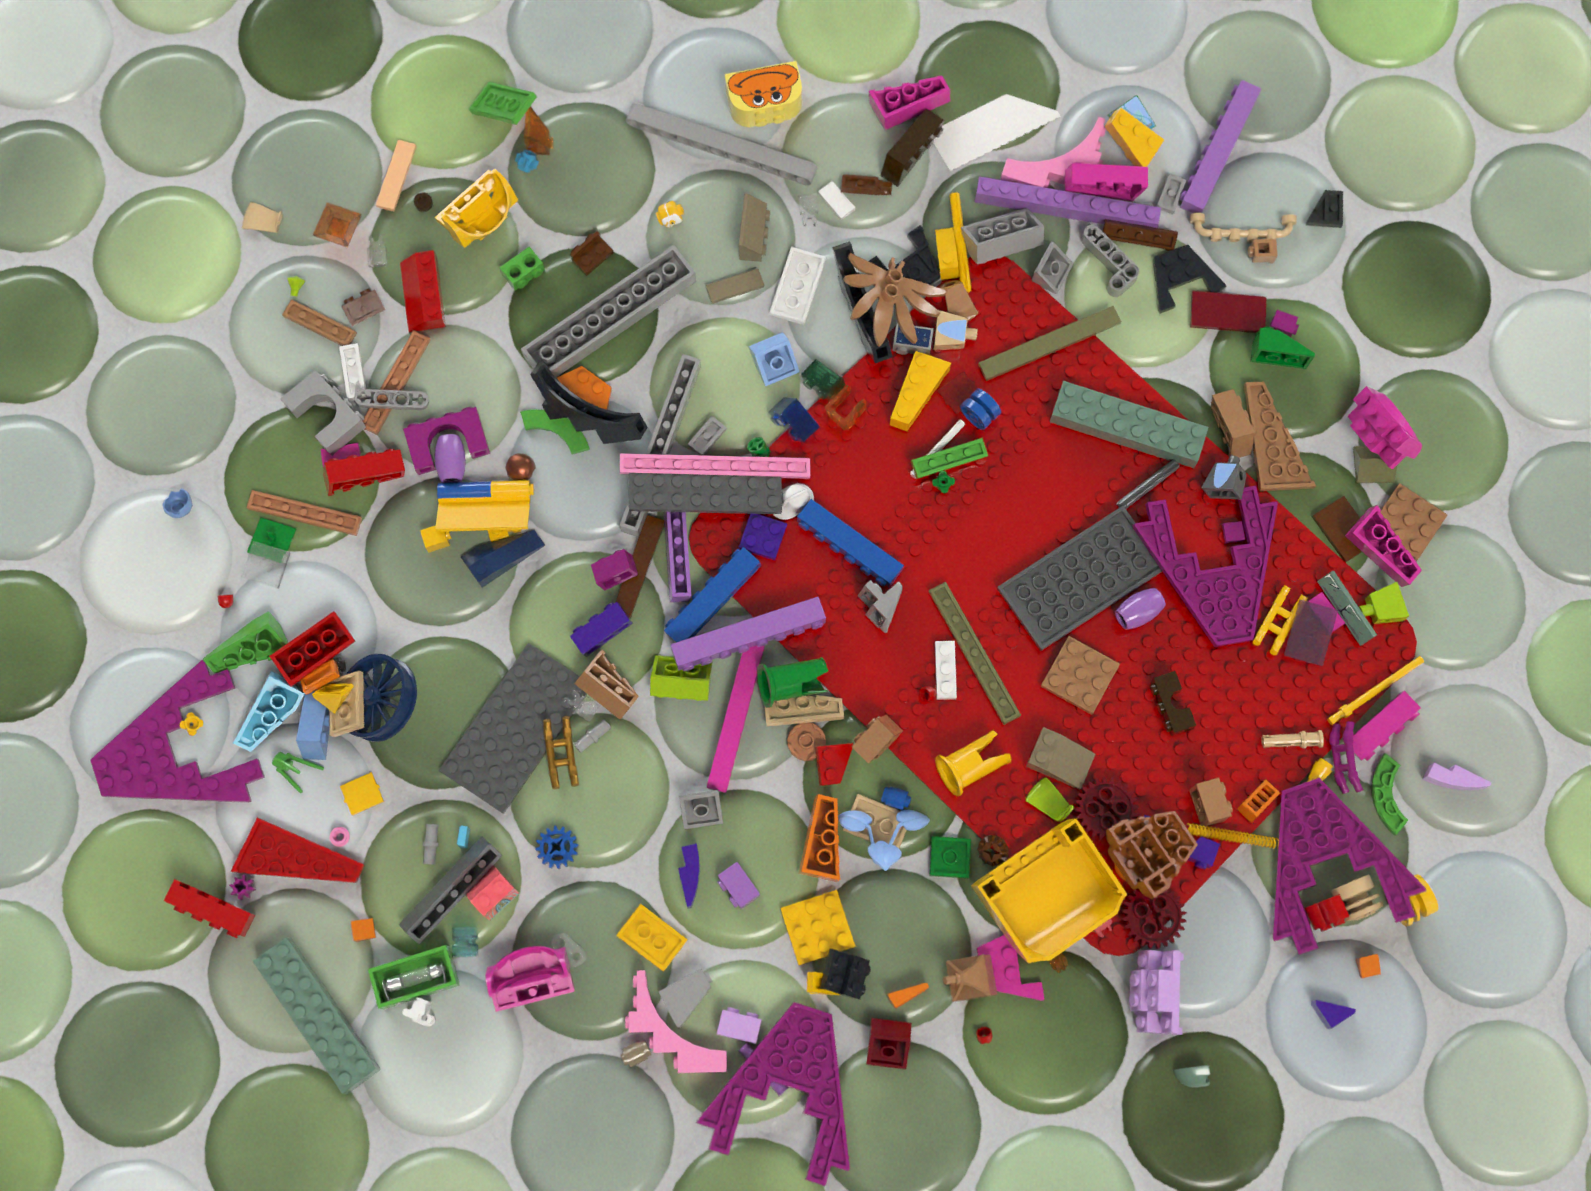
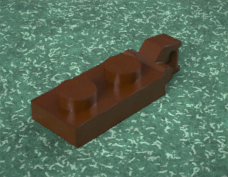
(865, 185)

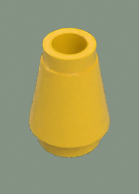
(1320, 769)

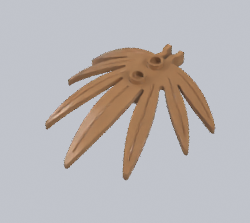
(890, 289)

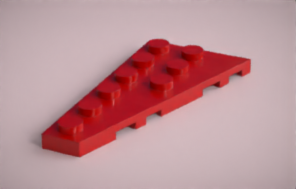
(284, 854)

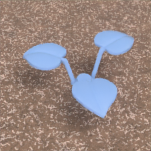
(881, 852)

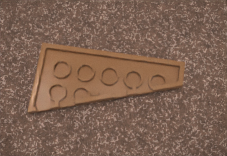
(1273, 448)

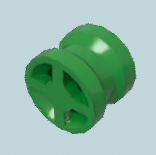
(758, 447)

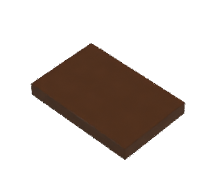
(1335, 523)

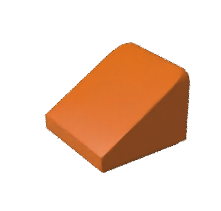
(363, 929)
(1368, 966)

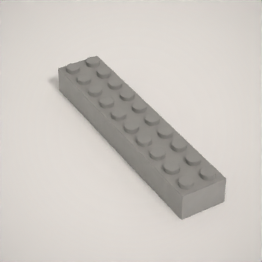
(611, 312)

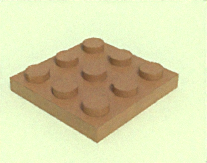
(1412, 519)
(1080, 675)

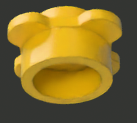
(197, 723)

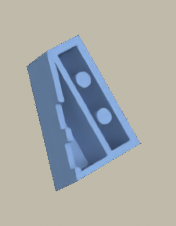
(313, 729)

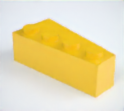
(919, 385)

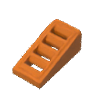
(1249, 809)
(902, 996)

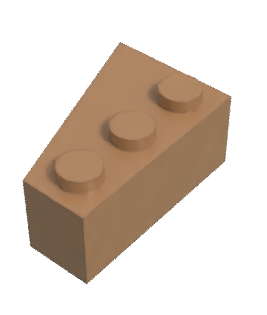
(1234, 423)
(607, 686)

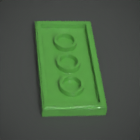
(502, 103)

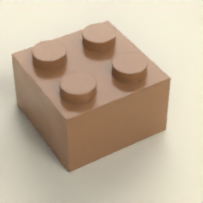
(877, 738)
(1211, 802)

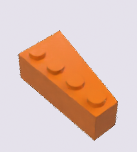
(820, 850)

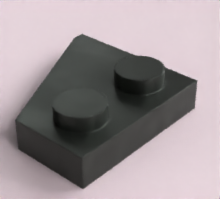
(1328, 210)

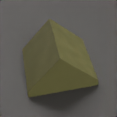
(1371, 467)

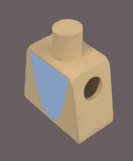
(952, 332)

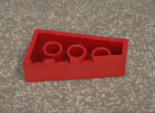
(362, 470)
(209, 908)

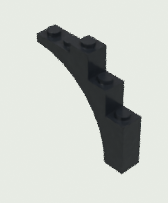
(853, 295)
(584, 416)

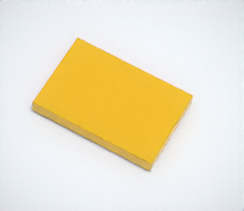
(652, 937)

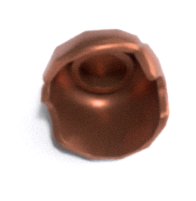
(520, 467)

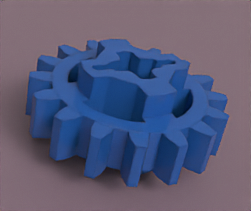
(562, 840)

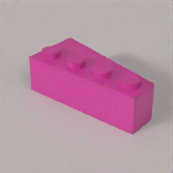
(1107, 180)
(1384, 724)

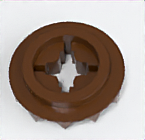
(999, 846)

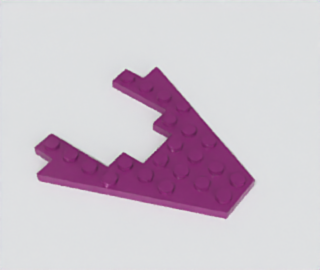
(1222, 598)
(142, 760)
(1317, 829)
(800, 1056)

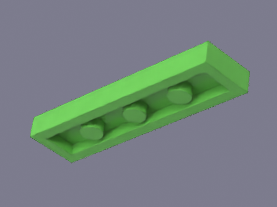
(949, 458)

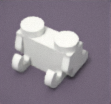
(419, 1011)

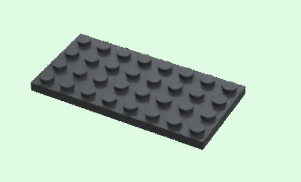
(1080, 579)
(508, 733)

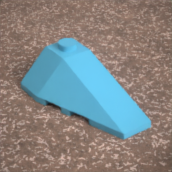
(269, 710)

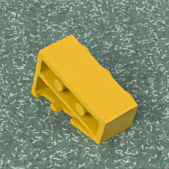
(1133, 137)

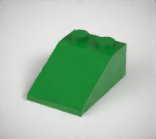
(1278, 349)

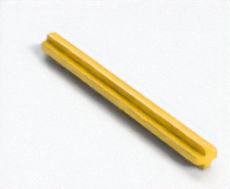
(959, 241)

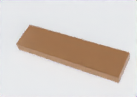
(319, 323)

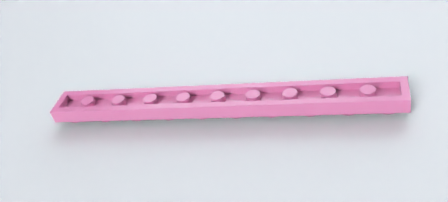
(715, 465)

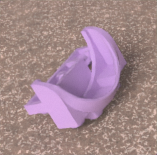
(1156, 992)

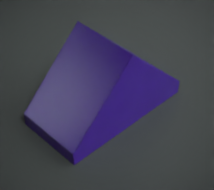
(1331, 1013)

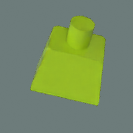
(1385, 605)

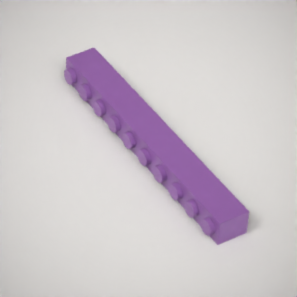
(1063, 203)

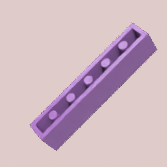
(677, 556)

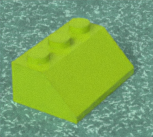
(671, 683)

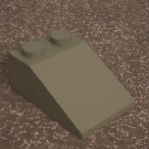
(1060, 758)

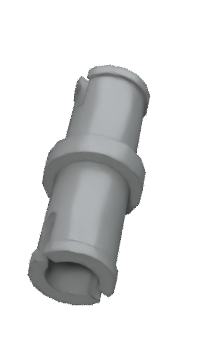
(592, 736)
(430, 844)

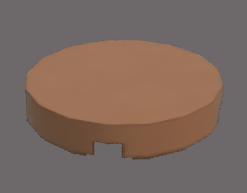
(804, 739)

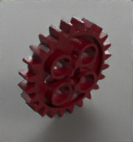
(1118, 795)
(1137, 922)

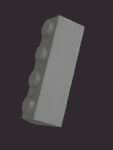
(1003, 235)

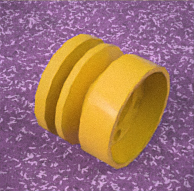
(1423, 903)

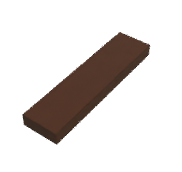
(1140, 234)

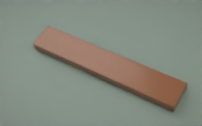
(397, 379)
(304, 513)

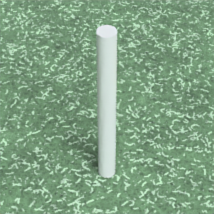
(944, 441)

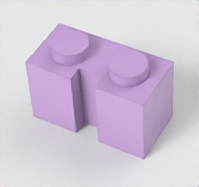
(739, 1026)

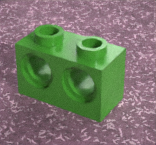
(519, 265)

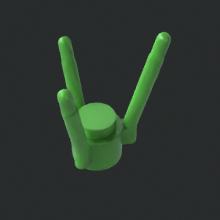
(284, 763)

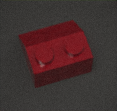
(889, 1043)

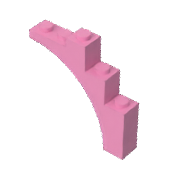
(1042, 172)
(647, 1020)

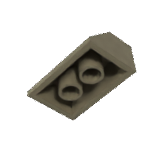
(753, 229)

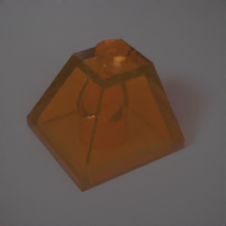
(536, 134)
(337, 225)

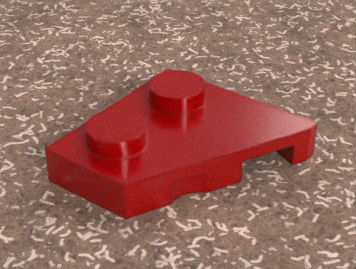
(832, 762)

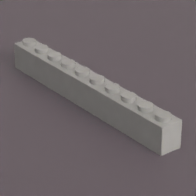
(666, 428)

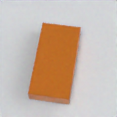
(320, 677)

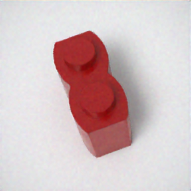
(1327, 912)

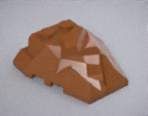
(1150, 850)

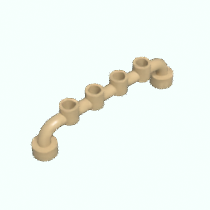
(1234, 234)

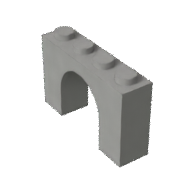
(316, 390)

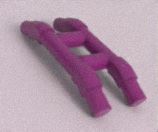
(1339, 768)

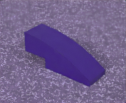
(690, 873)

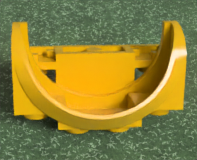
(476, 210)

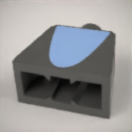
(1226, 480)

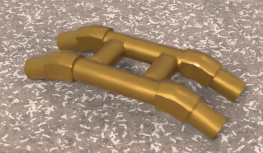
(551, 744)

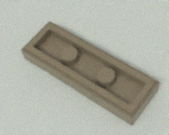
(735, 286)

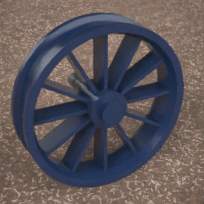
(378, 696)

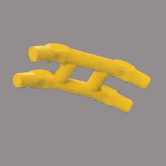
(1268, 625)

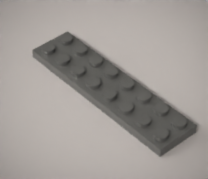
(705, 493)

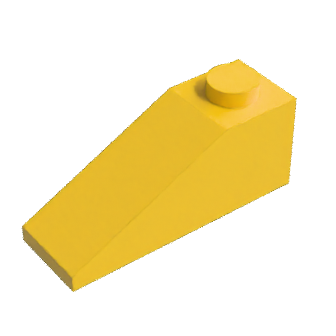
(947, 253)

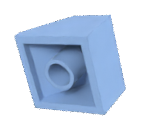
(774, 359)

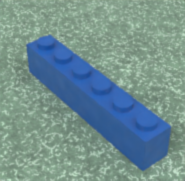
(849, 543)
(713, 596)

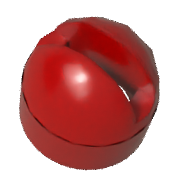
(225, 601)
(927, 693)
(984, 1031)

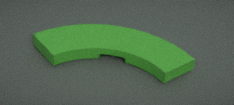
(562, 427)
(1382, 794)

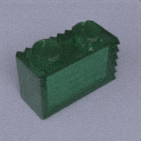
(822, 380)

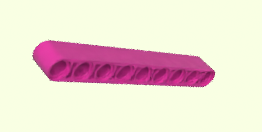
(735, 719)

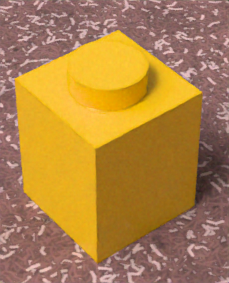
(435, 540)

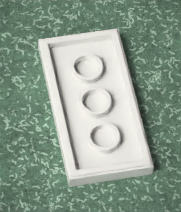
(797, 286)

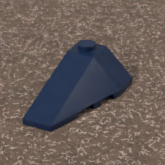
(497, 557)

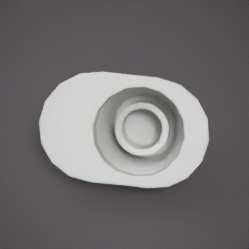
(794, 500)

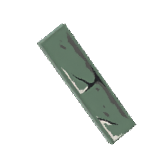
(1347, 608)

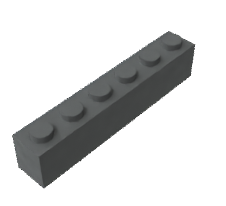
(450, 890)

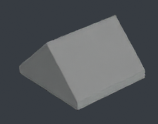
(1052, 269)
(701, 809)

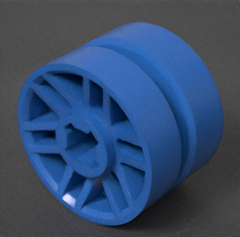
(980, 409)

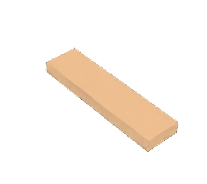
(396, 175)

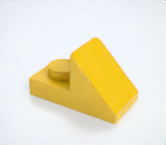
(814, 982)

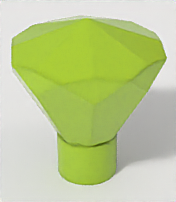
(295, 284)

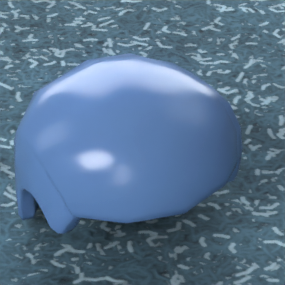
(178, 504)

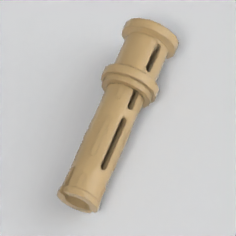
(1302, 739)

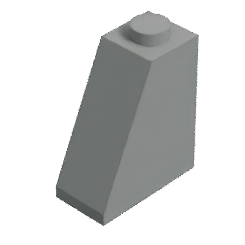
(686, 995)

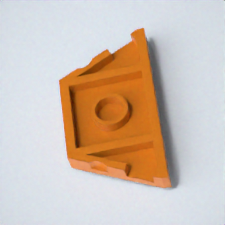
(587, 386)

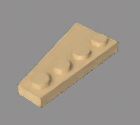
(804, 710)

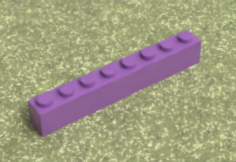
(1220, 148)
(748, 633)

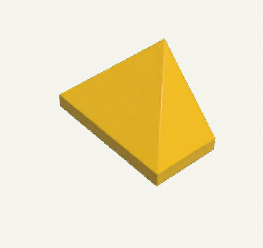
(332, 695)

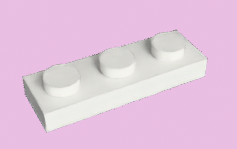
(352, 370)
(945, 670)

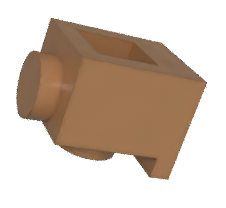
(1267, 247)

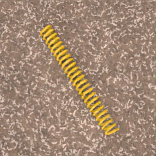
(1223, 836)

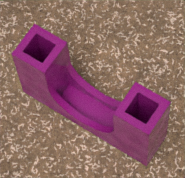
(421, 435)

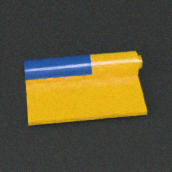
(483, 505)

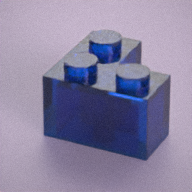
(794, 417)

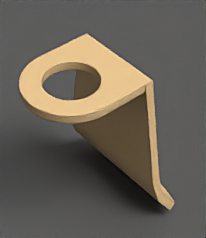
(261, 218)

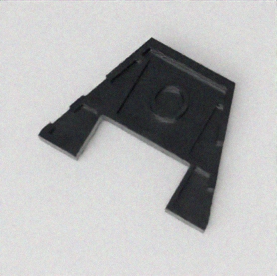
(919, 264)
(1179, 268)

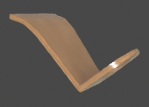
(958, 300)

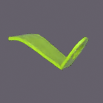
(1049, 800)

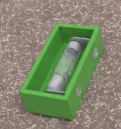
(413, 977)

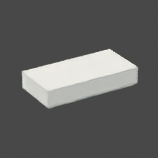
(836, 200)

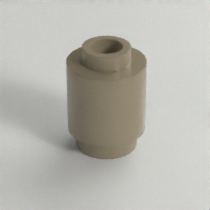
(635, 1053)

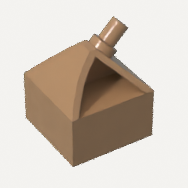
(970, 978)

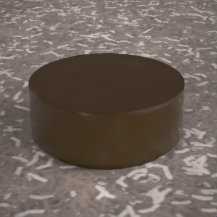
(423, 202)

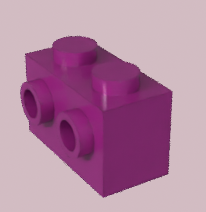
(614, 569)

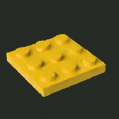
(817, 927)

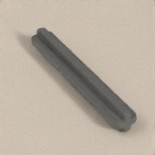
(1148, 484)

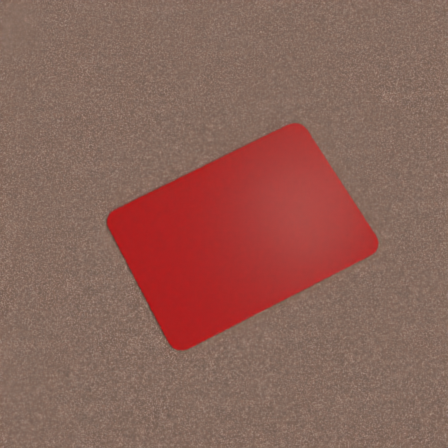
(1000, 518)

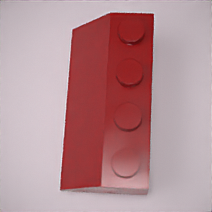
(422, 292)
(312, 648)

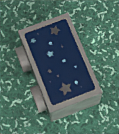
(904, 346)

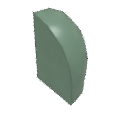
(1193, 1076)

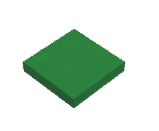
(950, 857)

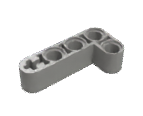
(1093, 235)

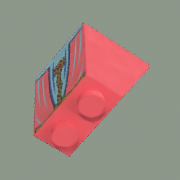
(491, 893)

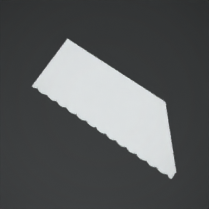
(989, 128)

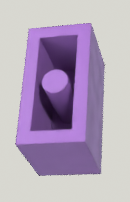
(738, 886)

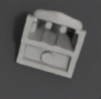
(881, 605)

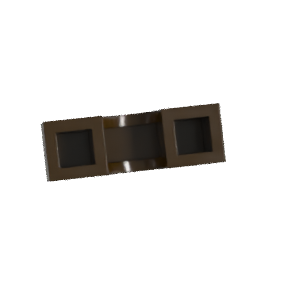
(1175, 719)

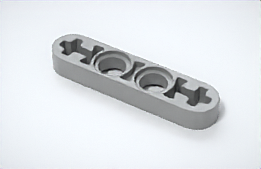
(391, 402)

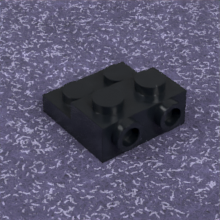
(845, 974)

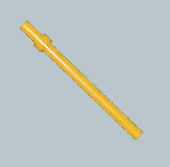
(1346, 710)

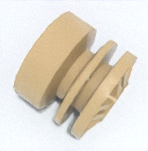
(1357, 898)

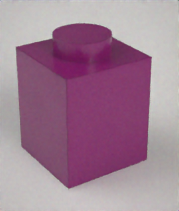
(1285, 323)

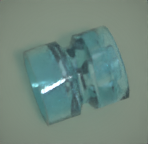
(465, 942)

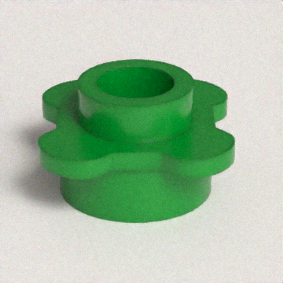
(943, 477)

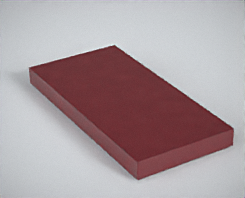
(1227, 311)

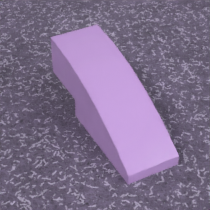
(1454, 778)

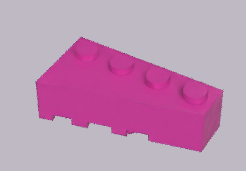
(909, 100)
(1380, 543)

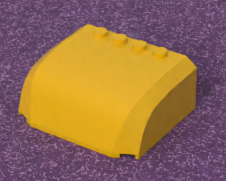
(1051, 893)

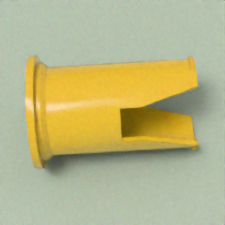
(967, 766)

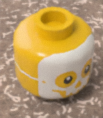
(670, 214)

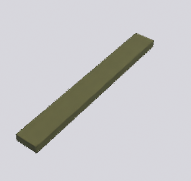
(1049, 343)
(974, 653)

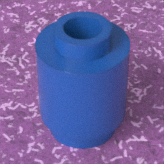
(896, 798)

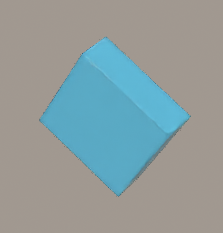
(463, 837)

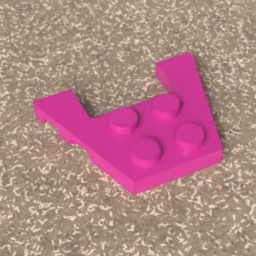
(1006, 970)

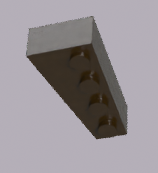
(911, 147)

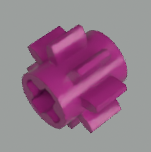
(244, 892)

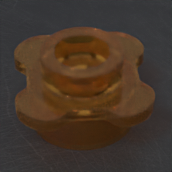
(1059, 963)

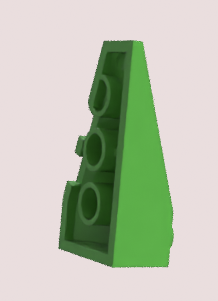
(248, 645)

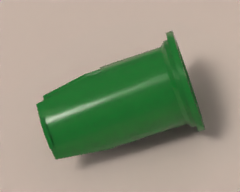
(790, 680)

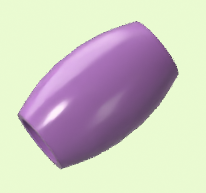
(450, 458)
(1140, 608)

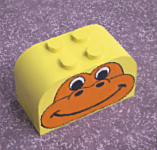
(764, 94)

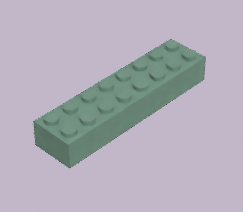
(1129, 424)
(316, 1015)

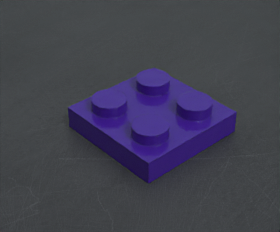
(763, 536)

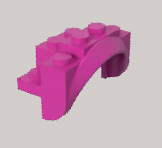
(1383, 427)
(530, 977)

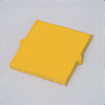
(361, 793)

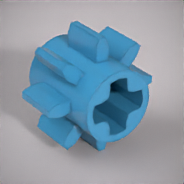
(526, 160)

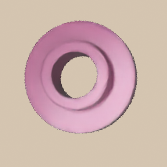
(335, 832)

